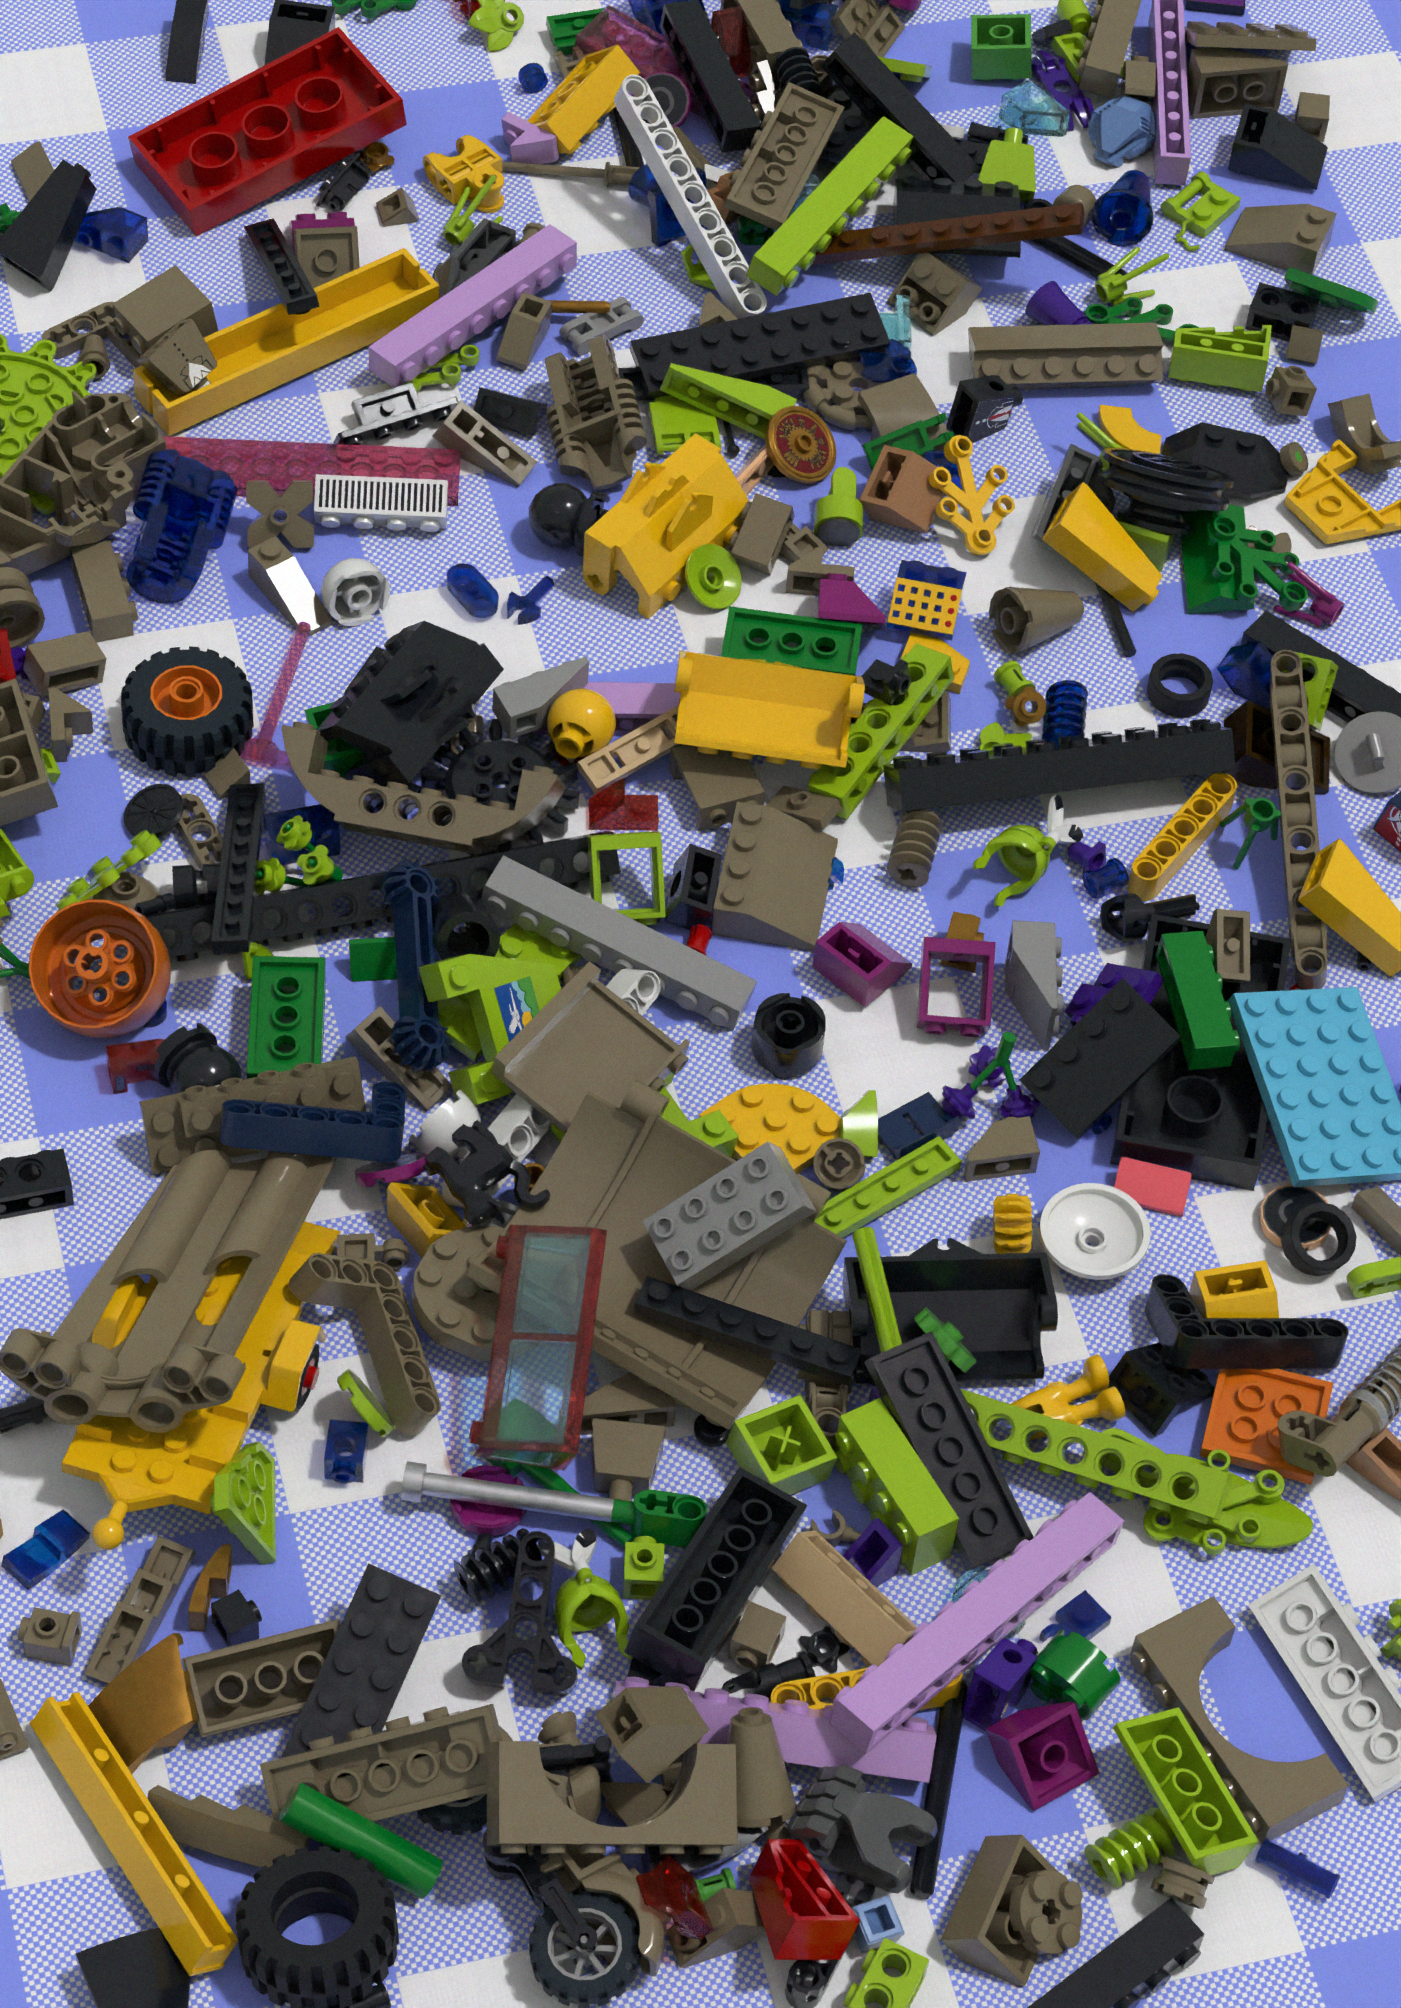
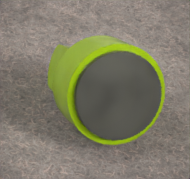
(839, 514)

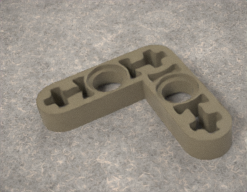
(101, 322)

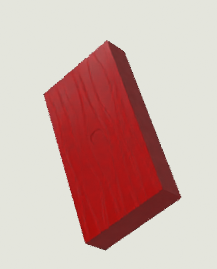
(267, 131)

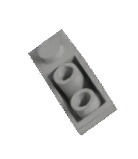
(525, 703)

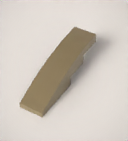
(141, 1610)
(228, 1833)

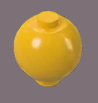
(580, 723)

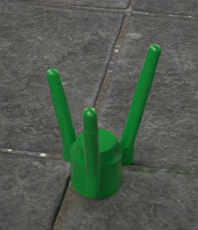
(1258, 818)

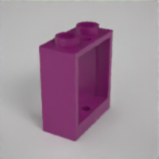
(964, 951)

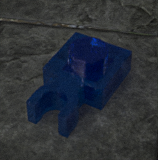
(1080, 1616)

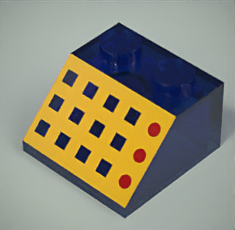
(926, 599)

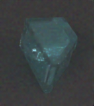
(1033, 111)

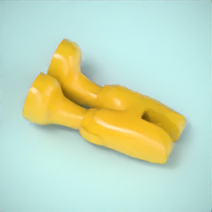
(1057, 1396)

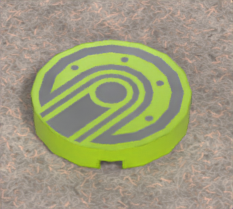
(366, 1403)

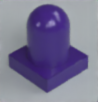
(1089, 857)

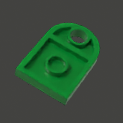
(1329, 292)

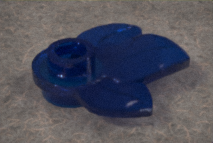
(888, 366)

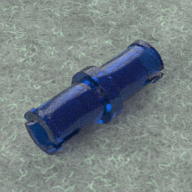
(1297, 1868)

